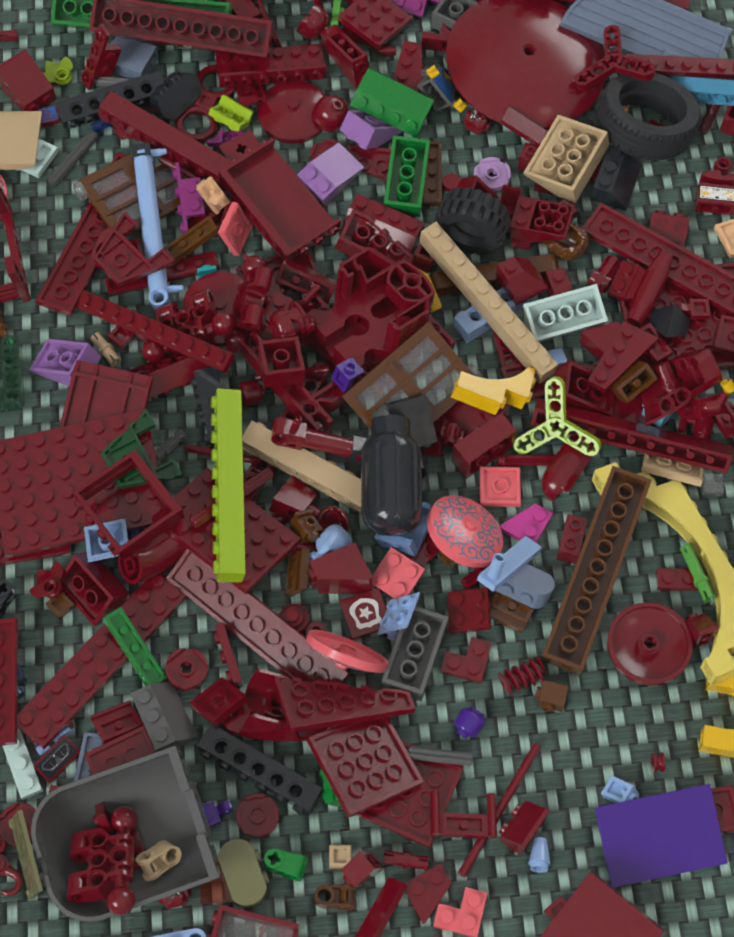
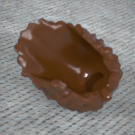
(571, 247)

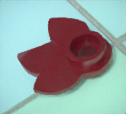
(48, 582)

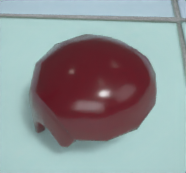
(334, 515)

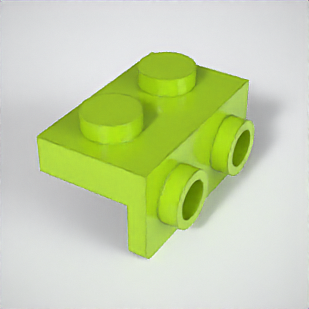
(231, 114)

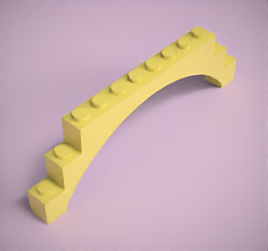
(674, 506)

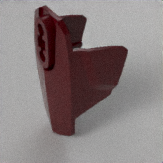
(263, 714)

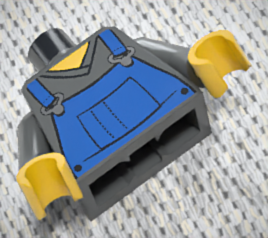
(439, 87)

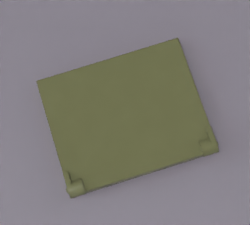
(25, 854)

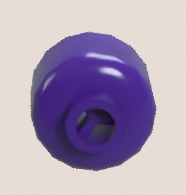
(469, 722)

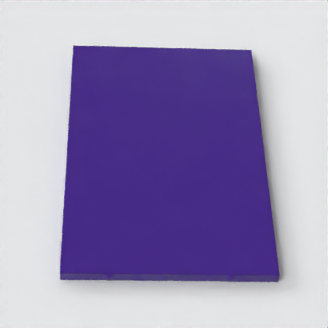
(660, 835)

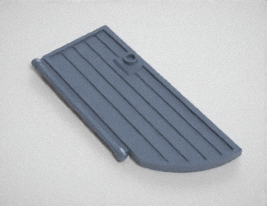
(648, 27)

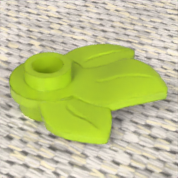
(60, 72)

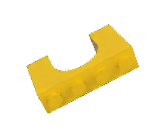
(716, 739)

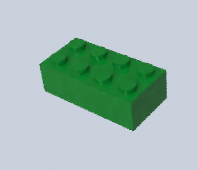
(407, 175)

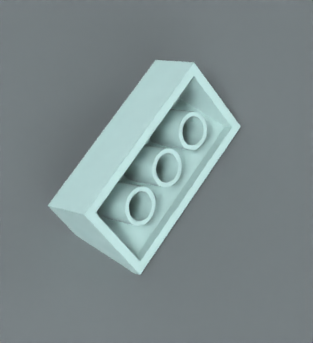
(565, 313)

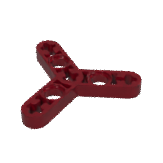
(619, 67)

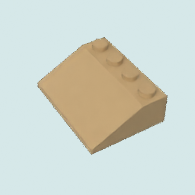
(567, 157)

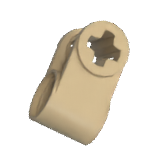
(155, 861)

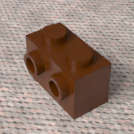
(633, 381)

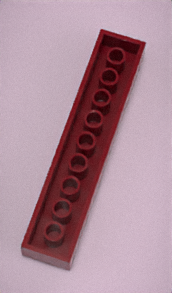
(184, 27)

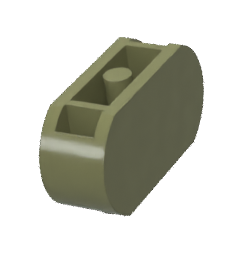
(243, 873)

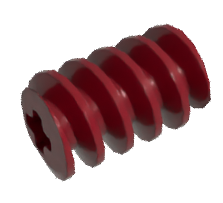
(522, 675)

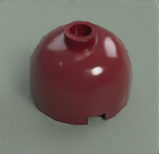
(314, 22)
(330, 113)

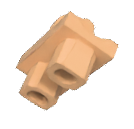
(212, 194)

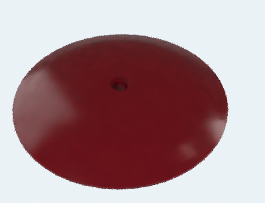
(521, 60)

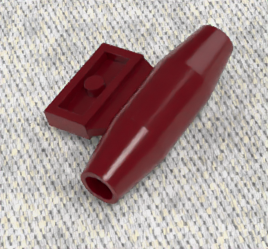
(640, 285)

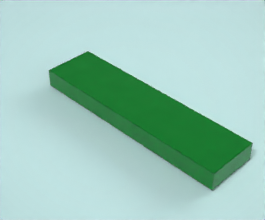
(134, 647)

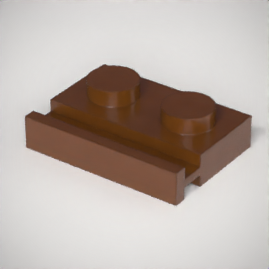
(297, 572)
(510, 612)

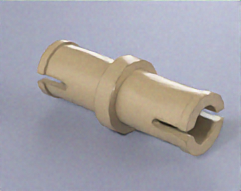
(105, 349)

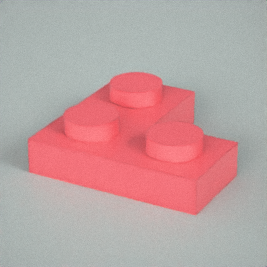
(463, 920)

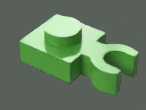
(337, 9)

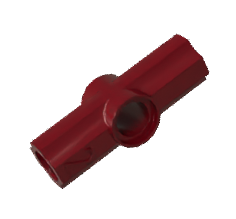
(604, 275)

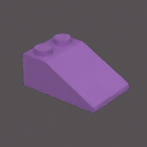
(367, 130)
(330, 173)
(59, 357)

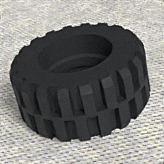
(473, 220)

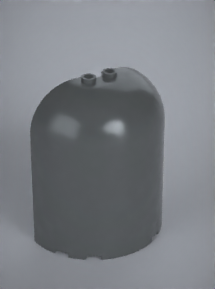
(165, 808)

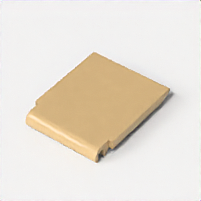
(19, 139)

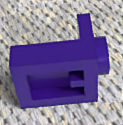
(346, 373)

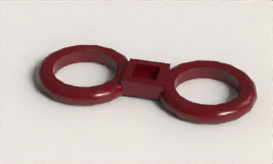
(202, 106)

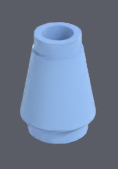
(539, 857)

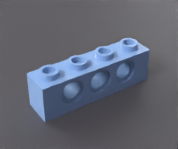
(472, 329)

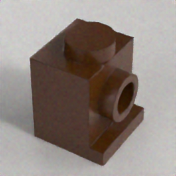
(305, 526)

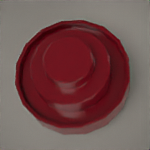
(296, 616)

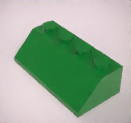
(392, 102)

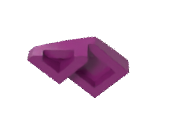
(222, 137)

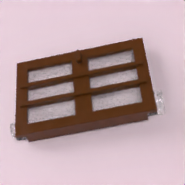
(115, 190)
(415, 367)

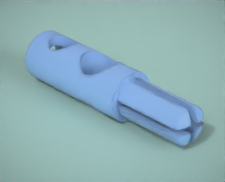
(66, 732)

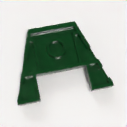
(129, 442)

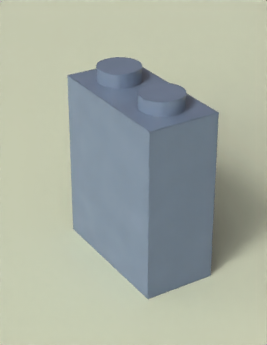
(135, 58)

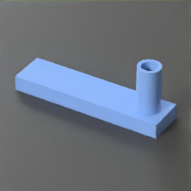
(507, 564)

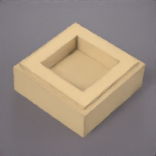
(339, 856)

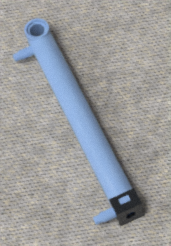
(150, 221)

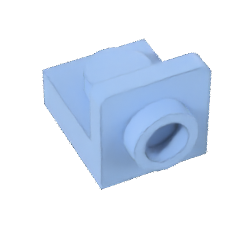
(619, 790)

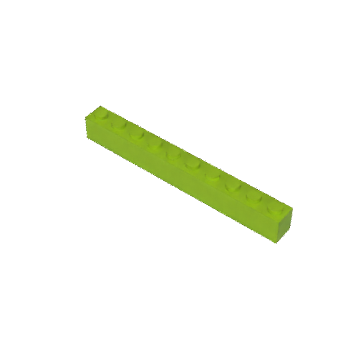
(228, 486)

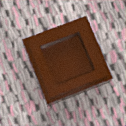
(60, 605)

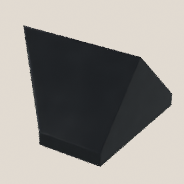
(670, 321)

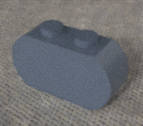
(529, 587)

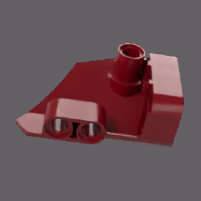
(679, 383)

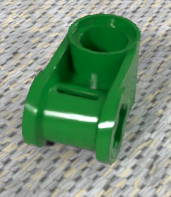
(288, 865)

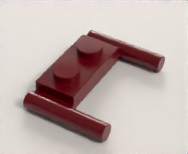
(463, 825)

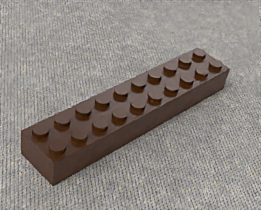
(596, 570)

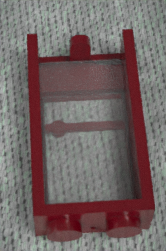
(240, 923)

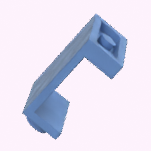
(408, 543)

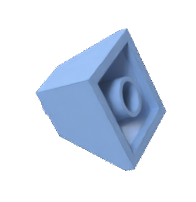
(96, 547)

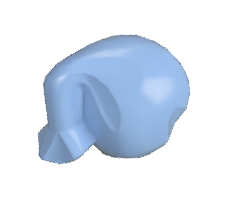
(330, 540)

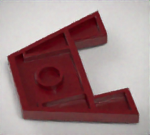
(122, 260)

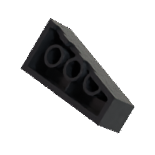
(206, 382)

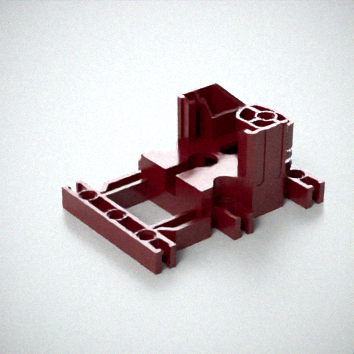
(369, 320)

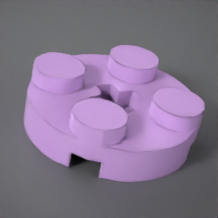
(498, 168)

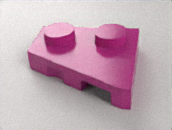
(528, 523)

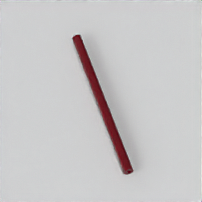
(470, 859)

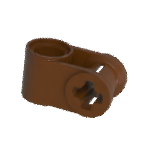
(338, 897)

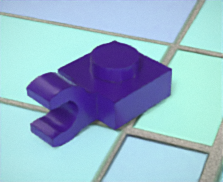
(213, 813)

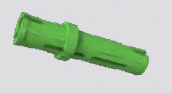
(700, 581)

